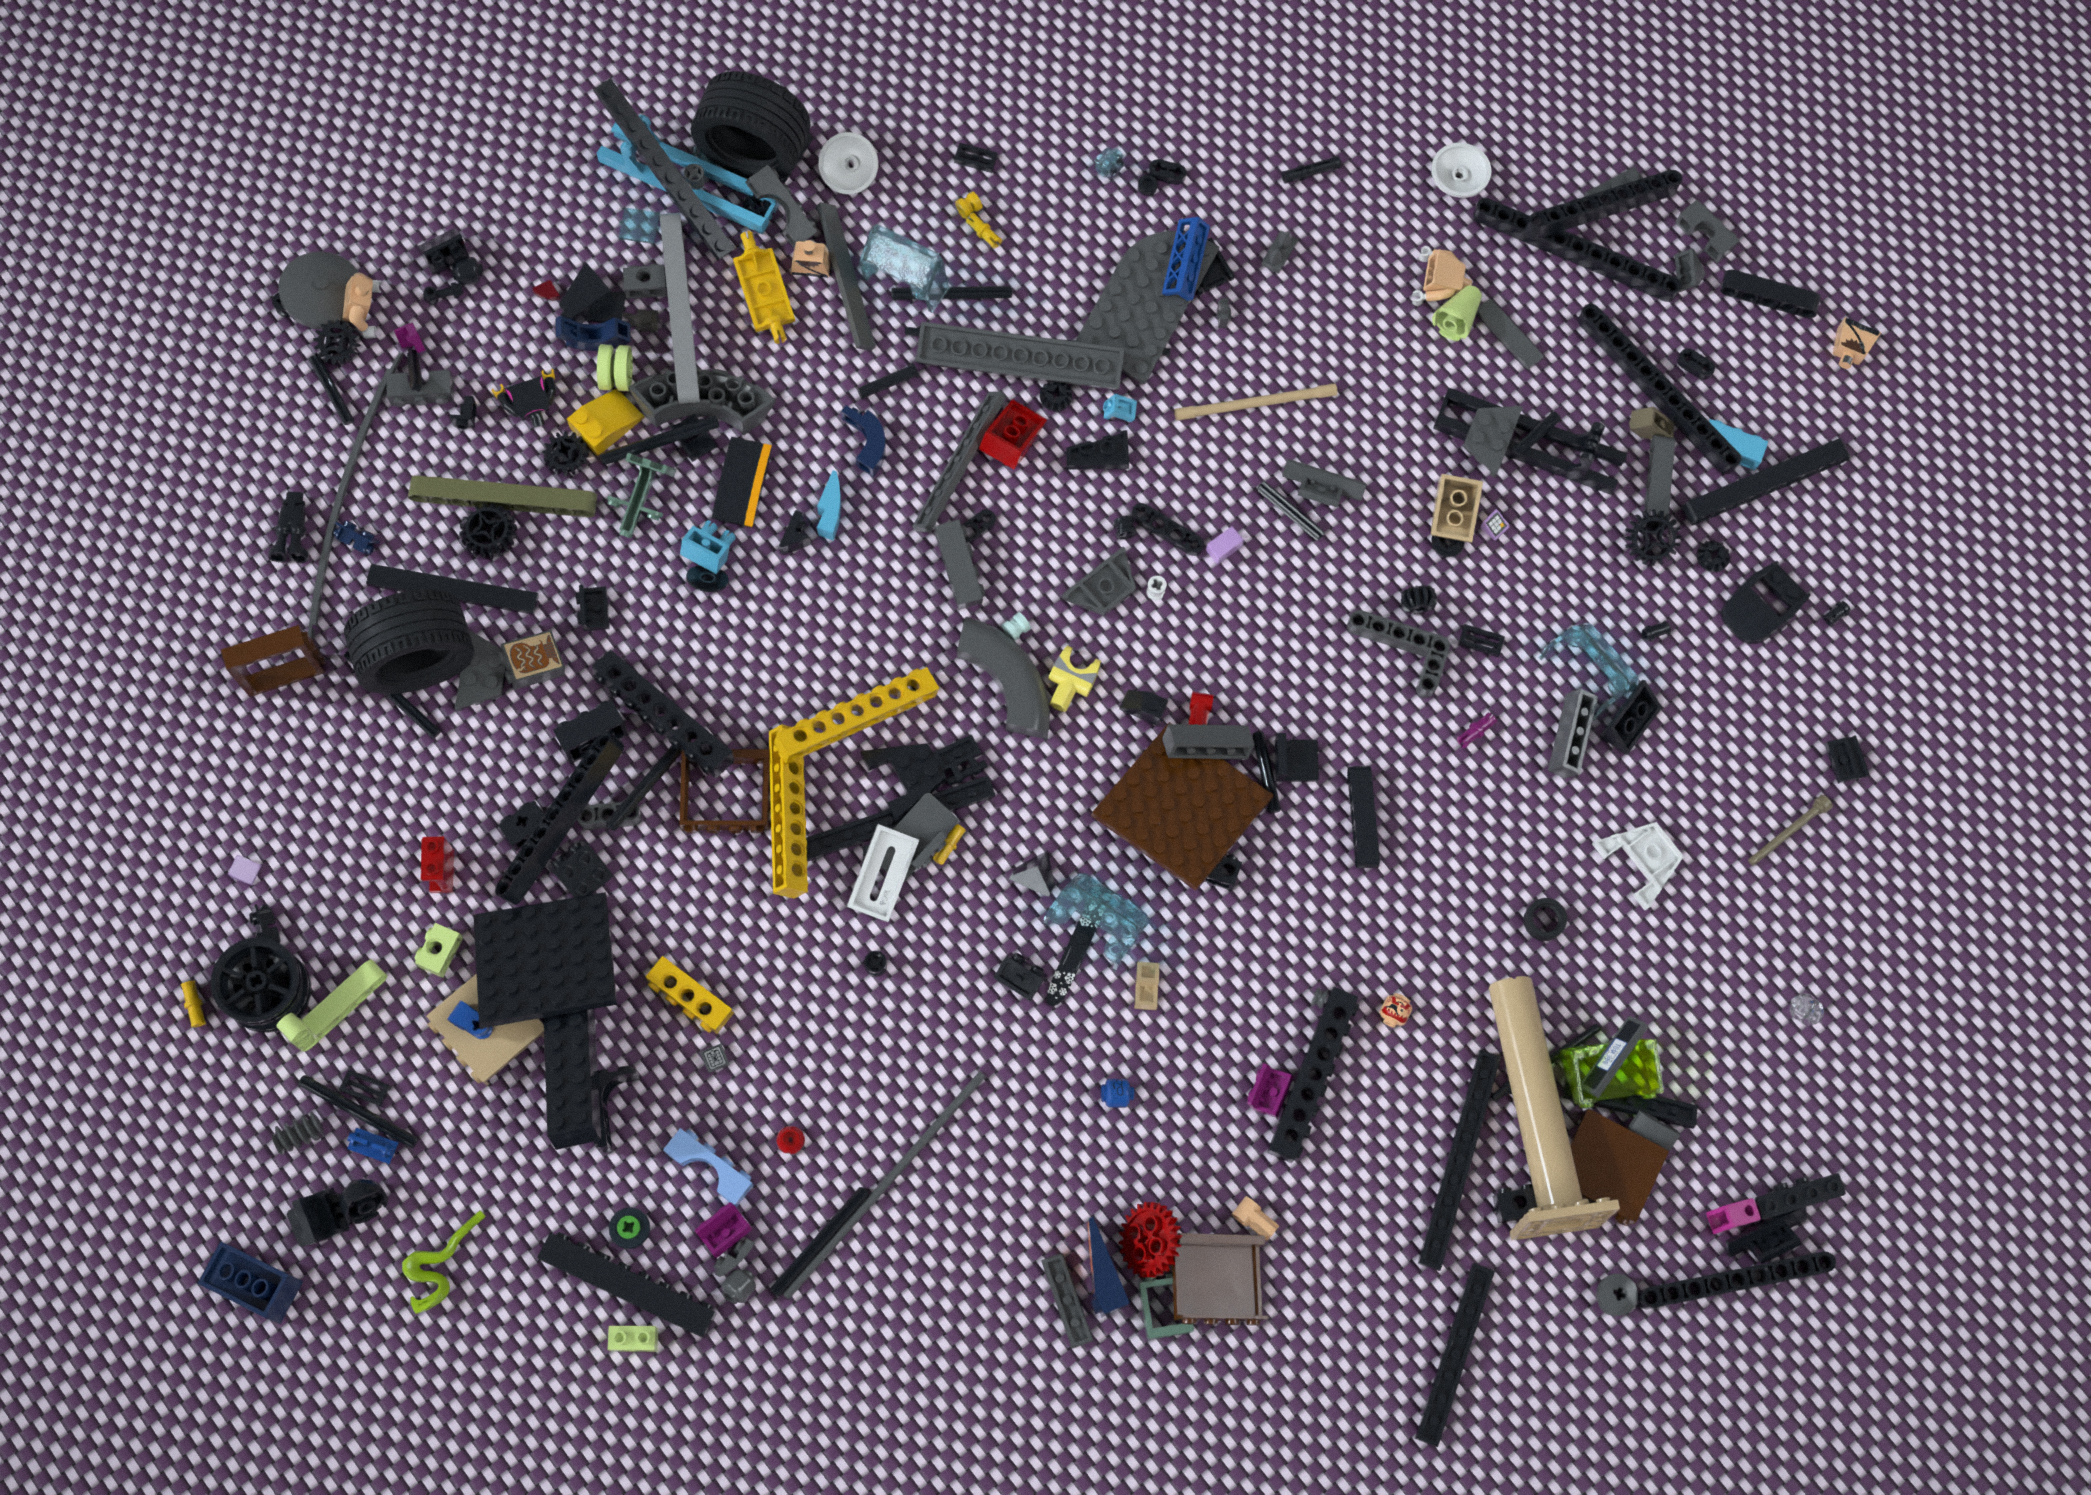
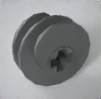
(1626, 1289)

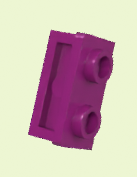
(1269, 1091)
(723, 1229)

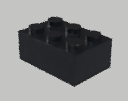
(582, 731)

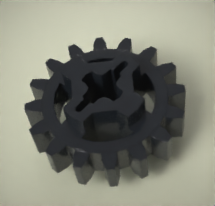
(328, 348)
(575, 449)

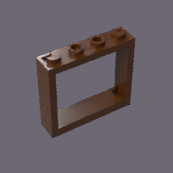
(269, 646)
(741, 756)

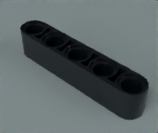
(1770, 293)
(1363, 817)

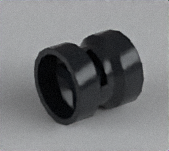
(877, 960)

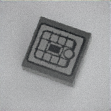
(715, 1058)

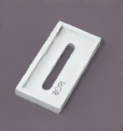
(904, 851)

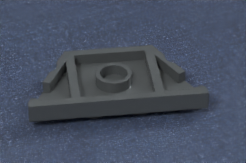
(1491, 435)
(1104, 586)
(483, 677)

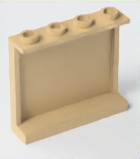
(486, 1055)

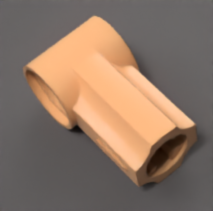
(1251, 1216)

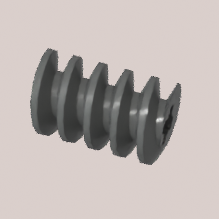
(297, 1133)

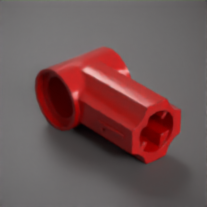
(1200, 708)

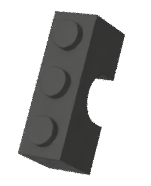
(1699, 218)
(437, 389)

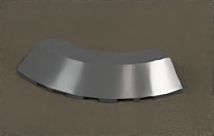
(720, 394)

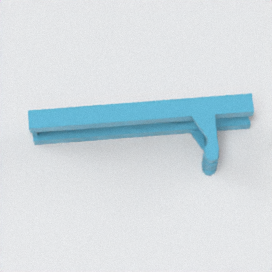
(629, 165)

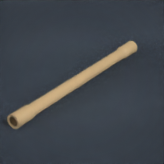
(1195, 411)

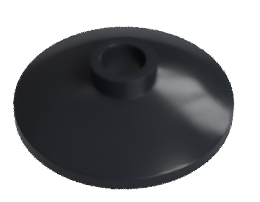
(705, 580)

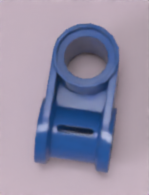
(468, 1019)

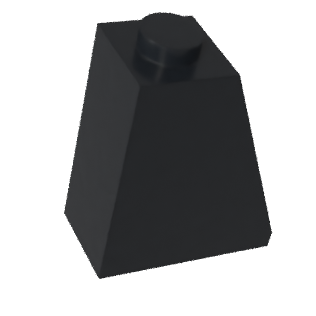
(585, 296)

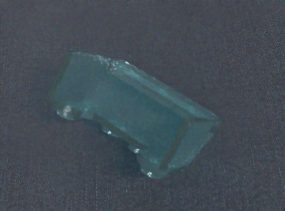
(1103, 908)

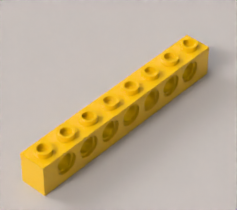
(792, 749)
(787, 822)

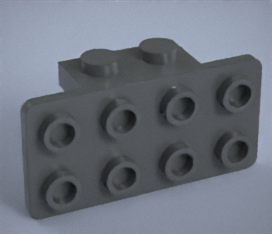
(927, 822)

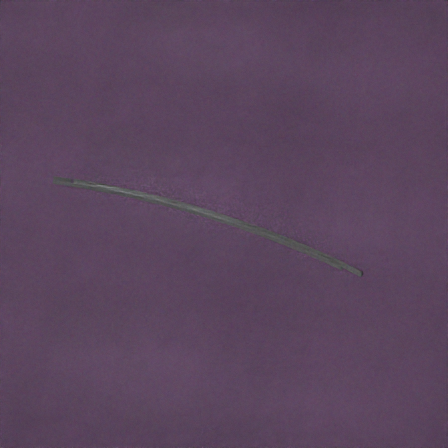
(316, 601)

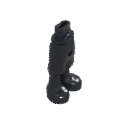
(292, 522)

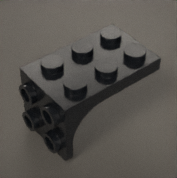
(607, 1083)

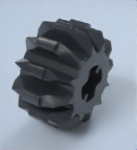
(1418, 599)

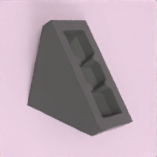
(1689, 269)

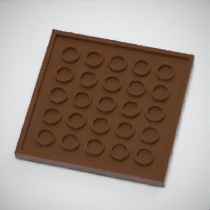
(1182, 810)

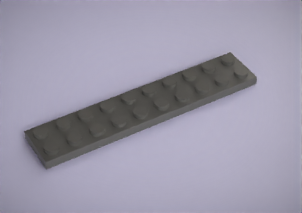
(1020, 355)

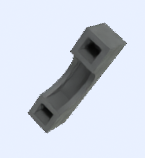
(767, 185)

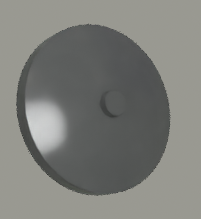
(315, 288)

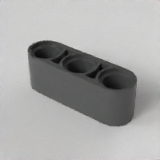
(598, 812)

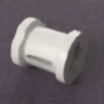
(1153, 593)

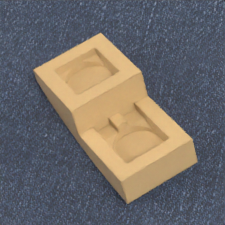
(1146, 986)

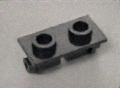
(261, 919)

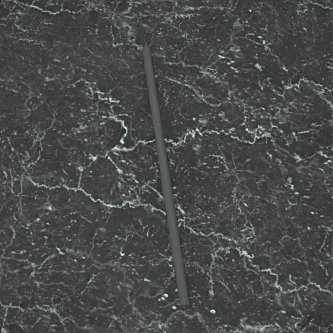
(882, 1187)

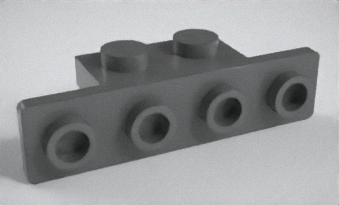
(1322, 484)

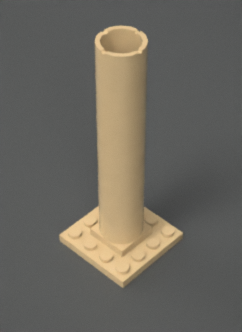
(1541, 1119)

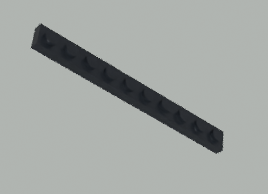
(663, 169)
(863, 829)
(1459, 1160)

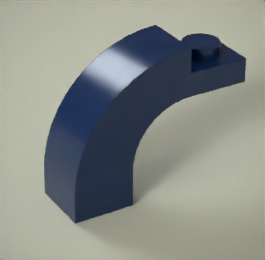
(590, 336)
(874, 451)

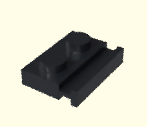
(1846, 759)

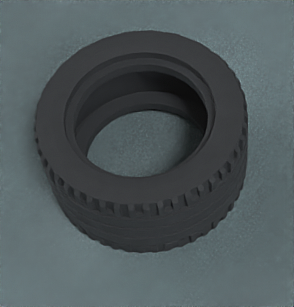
(750, 124)
(408, 641)

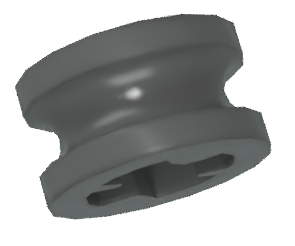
(1319, 997)

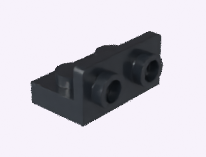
(1020, 975)

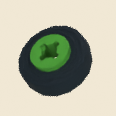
(634, 1234)

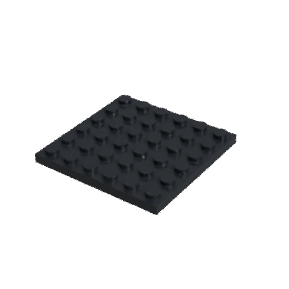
(544, 960)

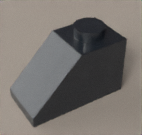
(1144, 706)

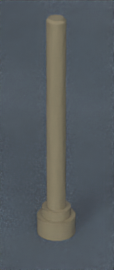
(1821, 805)

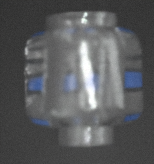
(1806, 1009)

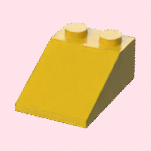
(604, 420)

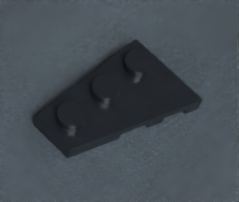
(1107, 453)

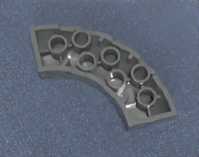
(1012, 672)

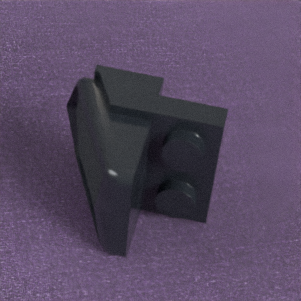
(317, 1217)

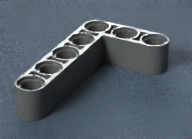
(1406, 643)

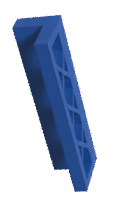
(1190, 256)

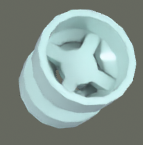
(1016, 626)

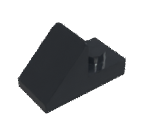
(792, 539)

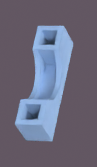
(686, 1149)

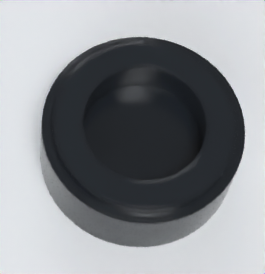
(1147, 185)

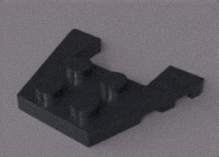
(915, 769)

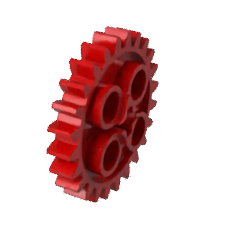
(1150, 1239)

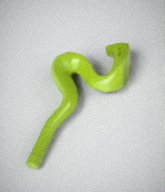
(412, 1269)

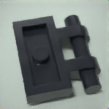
(959, 753)

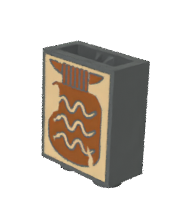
(531, 660)

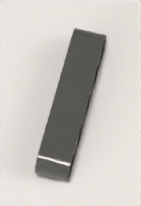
(1659, 476)

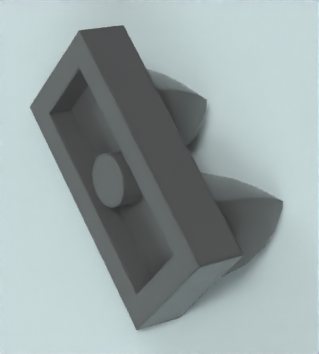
(1279, 251)

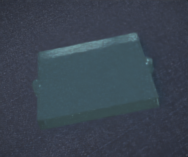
(639, 225)

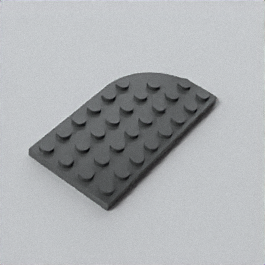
(1135, 311)

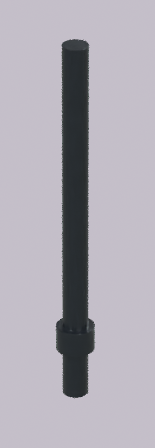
(1575, 1042)

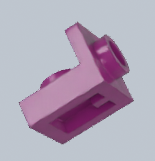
(408, 336)

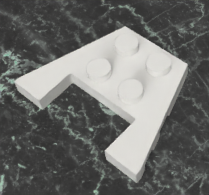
(1651, 853)

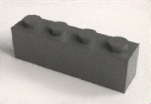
(958, 564)
(1572, 733)
(1208, 741)

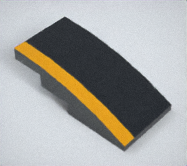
(742, 481)

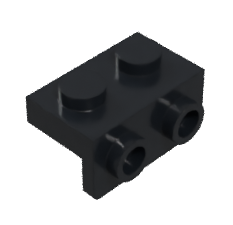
(593, 608)

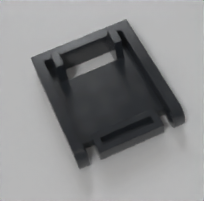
(1216, 273)

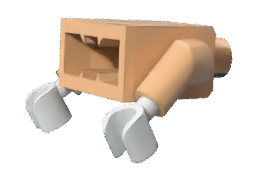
(1443, 276)
(358, 302)

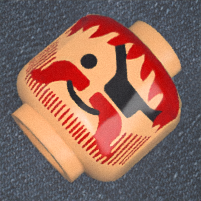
(1396, 1010)

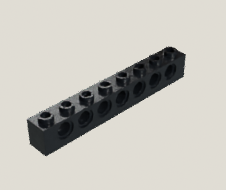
(612, 665)
(1347, 1005)

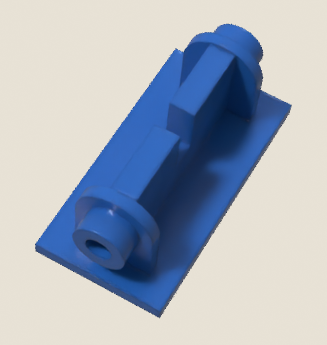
(372, 1145)

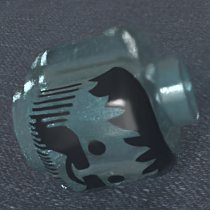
(1109, 162)

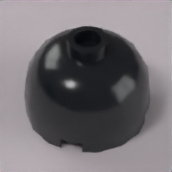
(362, 1200)

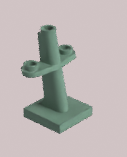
(643, 484)

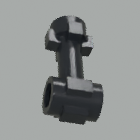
(432, 295)

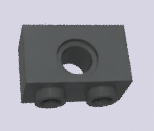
(654, 287)

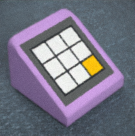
(1494, 525)

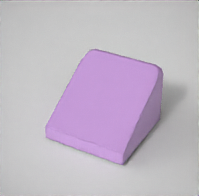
(244, 870)

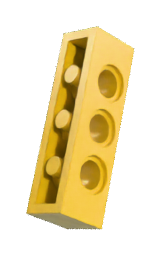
(666, 970)

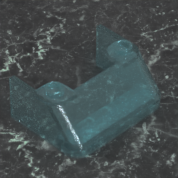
(906, 262)
(1621, 676)

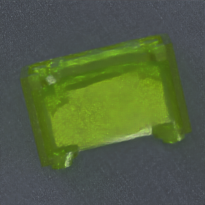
(1637, 1075)

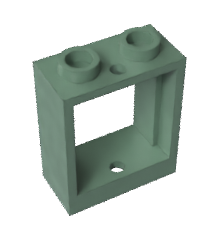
(1160, 1332)

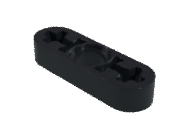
(984, 526)

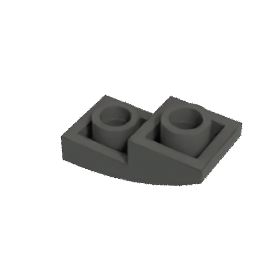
(1653, 1130)
(728, 1262)

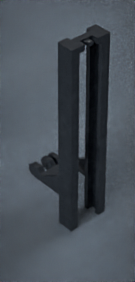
(1587, 443)

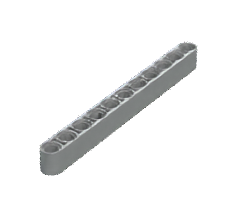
(679, 308)

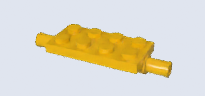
(763, 288)

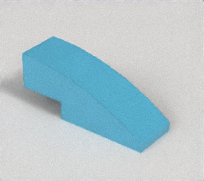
(830, 508)

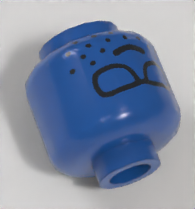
(1117, 1093)

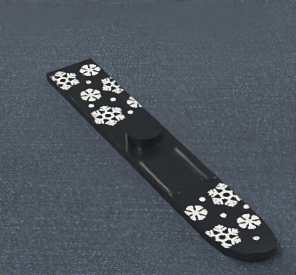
(1070, 961)

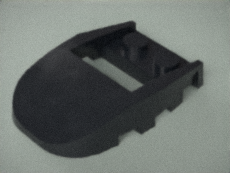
(1751, 617)

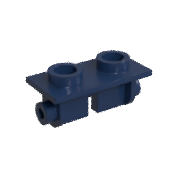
(363, 539)

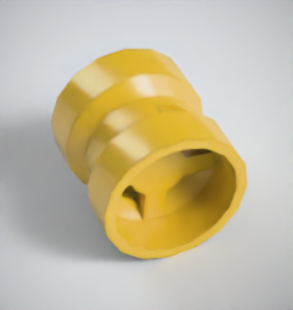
(968, 204)

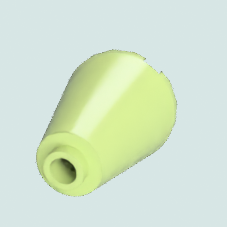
(1458, 314)

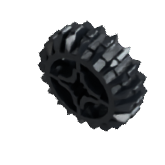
(1657, 529)
(471, 538)

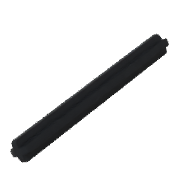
(965, 292)
(659, 440)
(410, 710)
(643, 788)
(358, 1111)
(819, 1241)

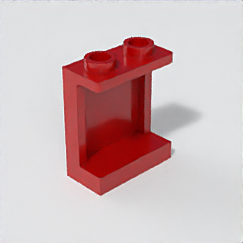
(437, 864)

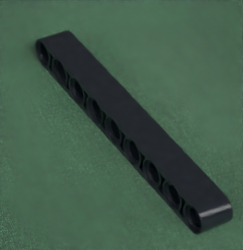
(1602, 204)
(1766, 482)
(559, 818)
(1746, 1277)

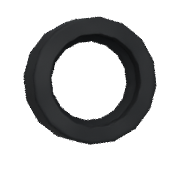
(1553, 905)

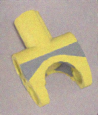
(1071, 680)

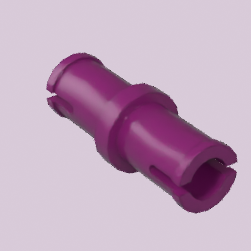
(1476, 730)

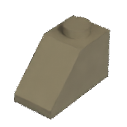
(1650, 422)

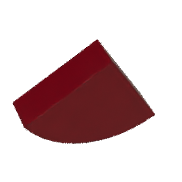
(546, 291)

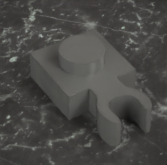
(1223, 312)

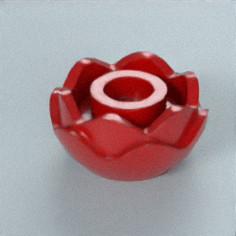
(795, 1145)

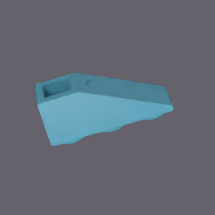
(1749, 446)

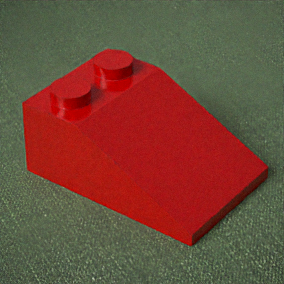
(1012, 434)

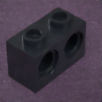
(1224, 881)

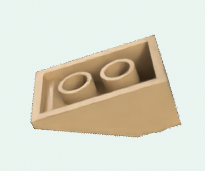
(1456, 508)

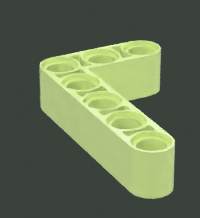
(333, 1008)

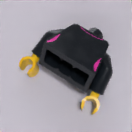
(529, 398)

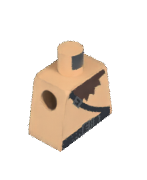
(811, 259)
(1853, 342)

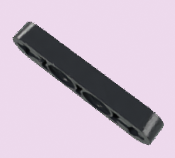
(1165, 532)

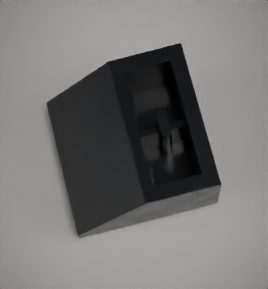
(443, 251)

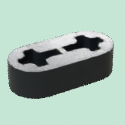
(1167, 171)
(1696, 364)

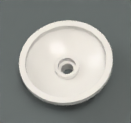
(835, 161)
(1461, 161)

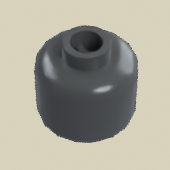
(738, 1286)

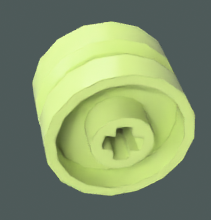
(614, 367)

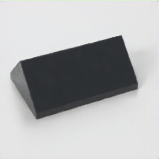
(1632, 718)

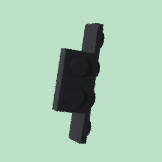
(1799, 1195)
(1769, 1238)

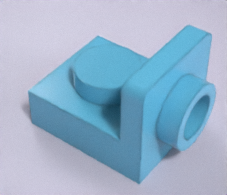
(1120, 407)

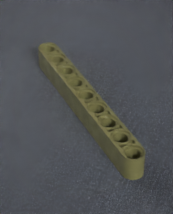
(510, 496)

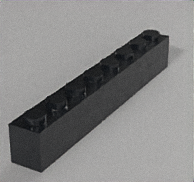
(626, 1285)

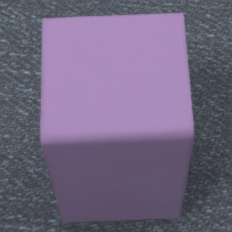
(1224, 545)

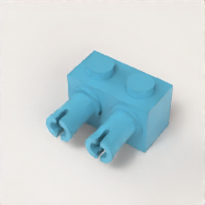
(706, 549)

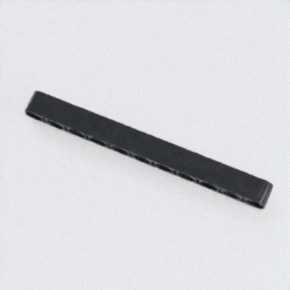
(1583, 257)
(1659, 398)

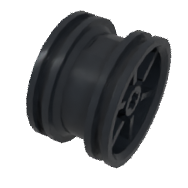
(229, 972)

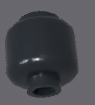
(467, 270)

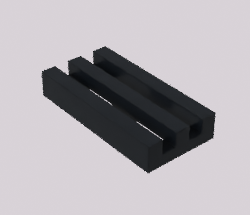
(974, 160)
(1477, 647)
(382, 1095)

